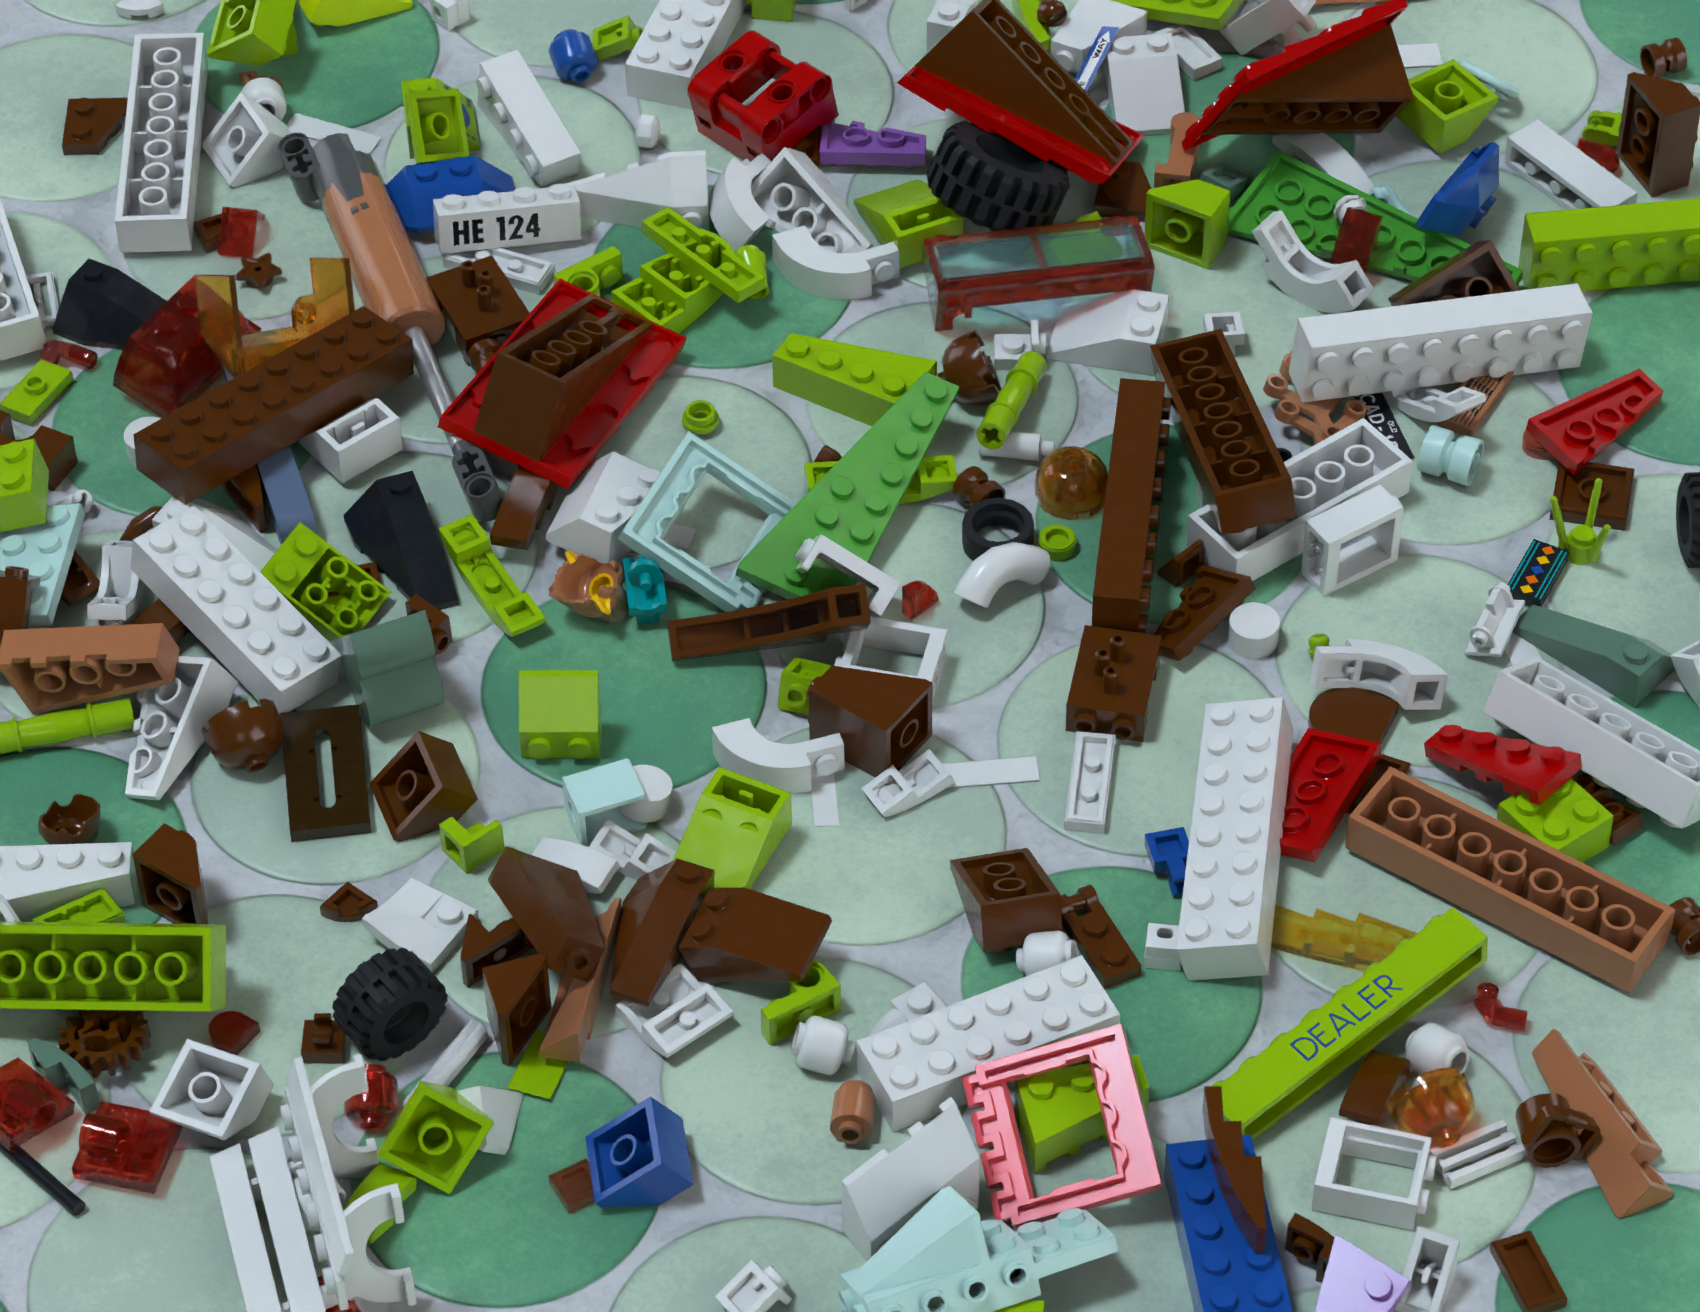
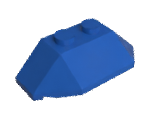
(420, 183)
(1465, 195)

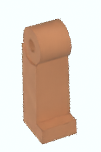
(1180, 165)

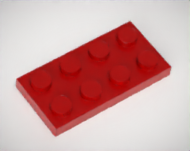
(1321, 786)

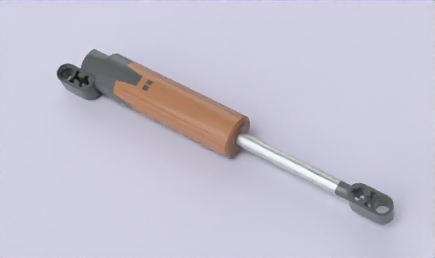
(386, 277)

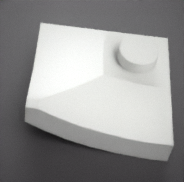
(420, 922)

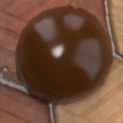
(71, 823)

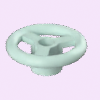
(1489, 80)

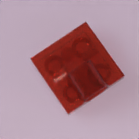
(28, 1104)
(124, 1147)

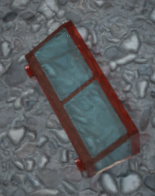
(1034, 265)

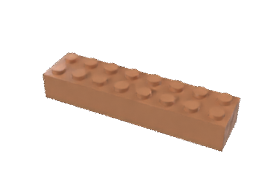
(1510, 879)

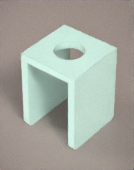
(597, 794)

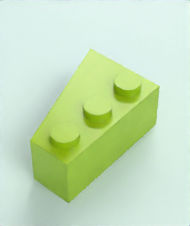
(1063, 1111)

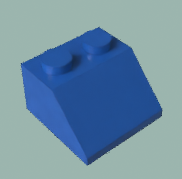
(639, 1157)

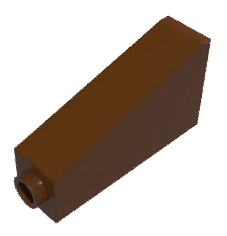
(550, 910)

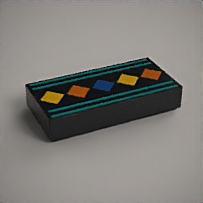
(1537, 573)

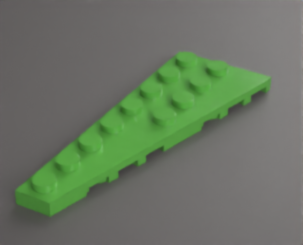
(1309, 205)
(855, 496)

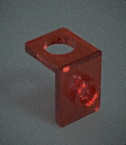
(238, 231)

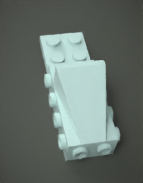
(951, 1250)

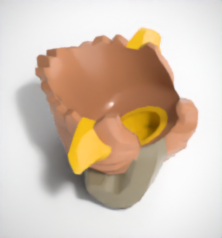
(591, 587)

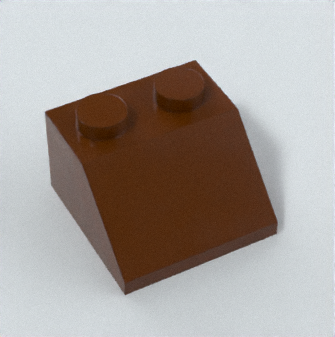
(422, 787)
(171, 876)

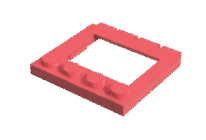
(1121, 1112)

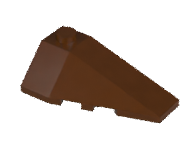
(653, 926)

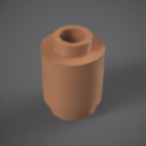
(853, 1112)

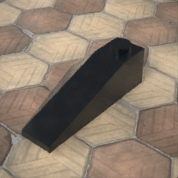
(103, 306)
(398, 535)

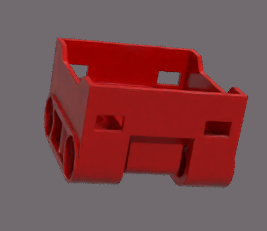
(777, 117)

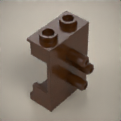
(478, 302)
(1113, 682)

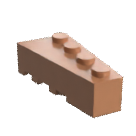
(86, 663)

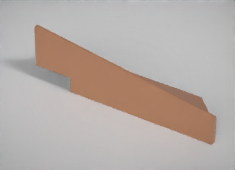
(579, 1000)
(1624, 1145)

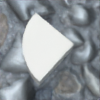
(127, 8)

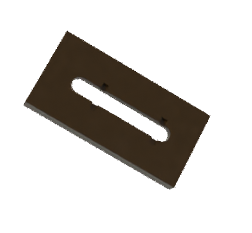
(351, 810)

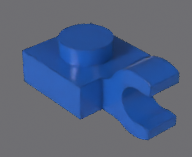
(1169, 854)

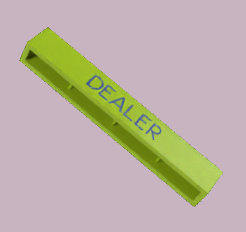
(1352, 1022)

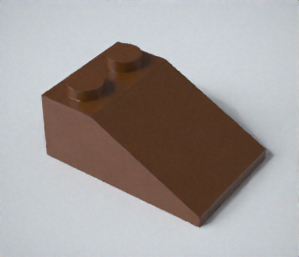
(1006, 898)
(752, 937)

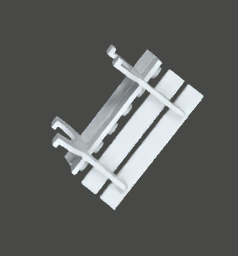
(316, 1160)

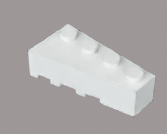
(526, 119)
(49, 876)

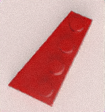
(1594, 420)
(1513, 762)

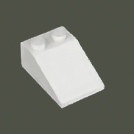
(1143, 82)
(1111, 331)

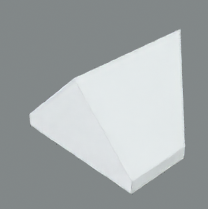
(502, 1108)

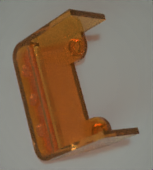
(310, 313)

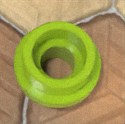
(700, 417)

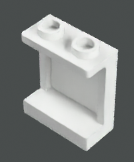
(880, 583)

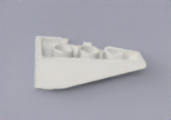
(641, 191)

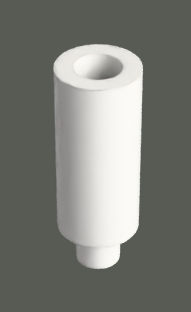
(1021, 446)

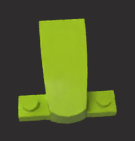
(688, 278)

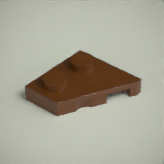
(91, 124)

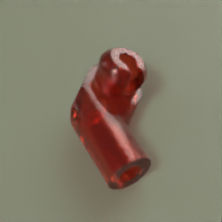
(1600, 153)
(72, 352)
(1494, 1012)

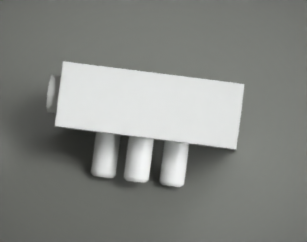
(1263, 19)

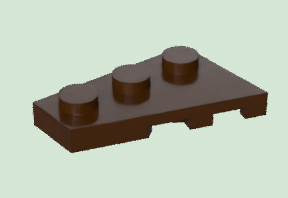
(1202, 609)

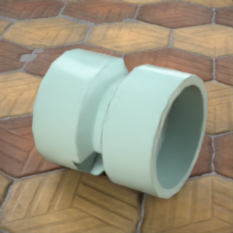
(1448, 455)

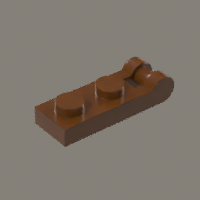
(1098, 938)

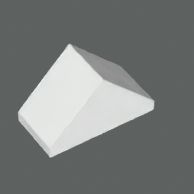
(1430, 1271)

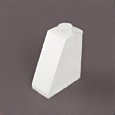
(1083, 24)

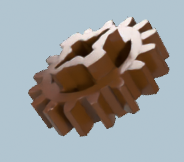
(105, 1039)

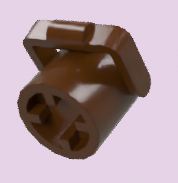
(1550, 1130)

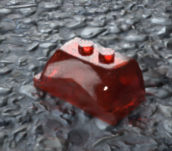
(167, 357)

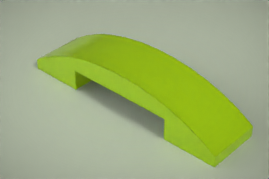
(933, 477)
(488, 579)

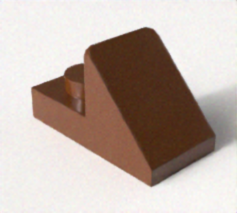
(490, 948)

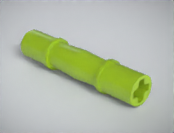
(1003, 414)
(66, 725)

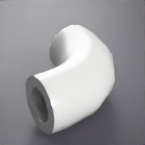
(1000, 566)

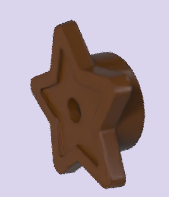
(258, 271)

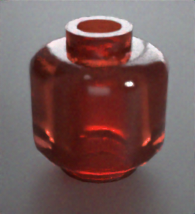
(377, 1105)

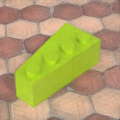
(846, 376)

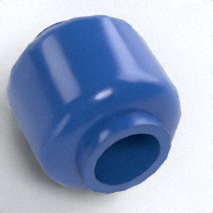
(573, 55)

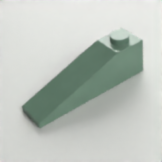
(1607, 657)

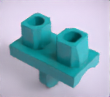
(644, 589)

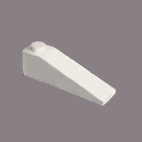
(799, 195)
(242, 536)
(173, 724)

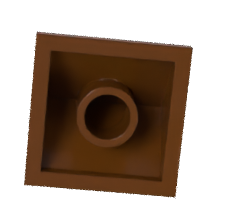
(516, 1002)

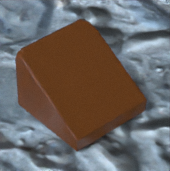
(1183, 565)

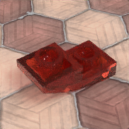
(1357, 237)

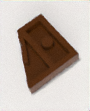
(1123, 193)

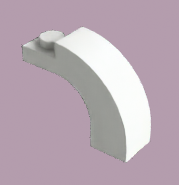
(832, 273)
(1304, 276)

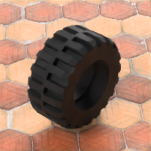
(995, 180)

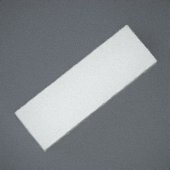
(521, 270)
(1090, 782)

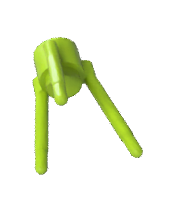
(1582, 540)

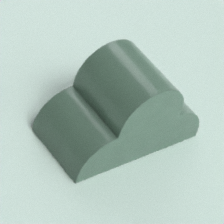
(391, 668)

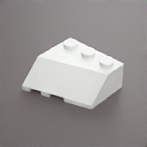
(600, 507)
(900, 1182)

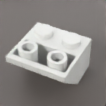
(356, 440)

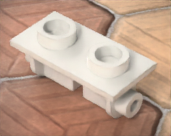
(1495, 623)

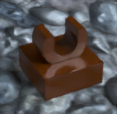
(323, 1040)

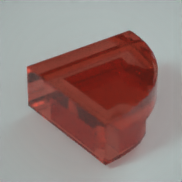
(917, 598)

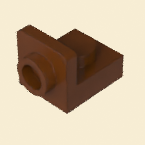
(437, 619)

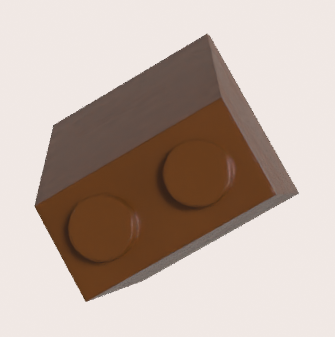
(876, 713)

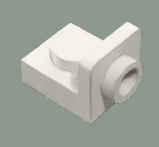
(1011, 346)
(754, 1289)

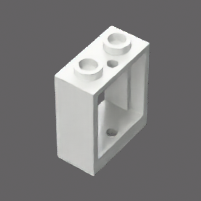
(1334, 568)
(900, 637)
(1381, 1146)

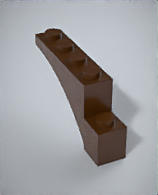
(771, 625)

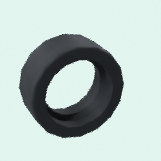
(995, 512)

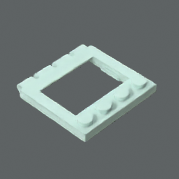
(667, 499)

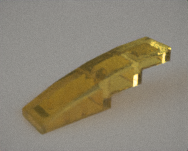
(1336, 939)

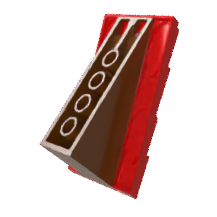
(1324, 84)
(1014, 87)
(562, 383)

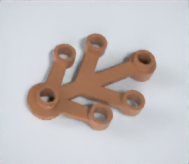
(1290, 405)

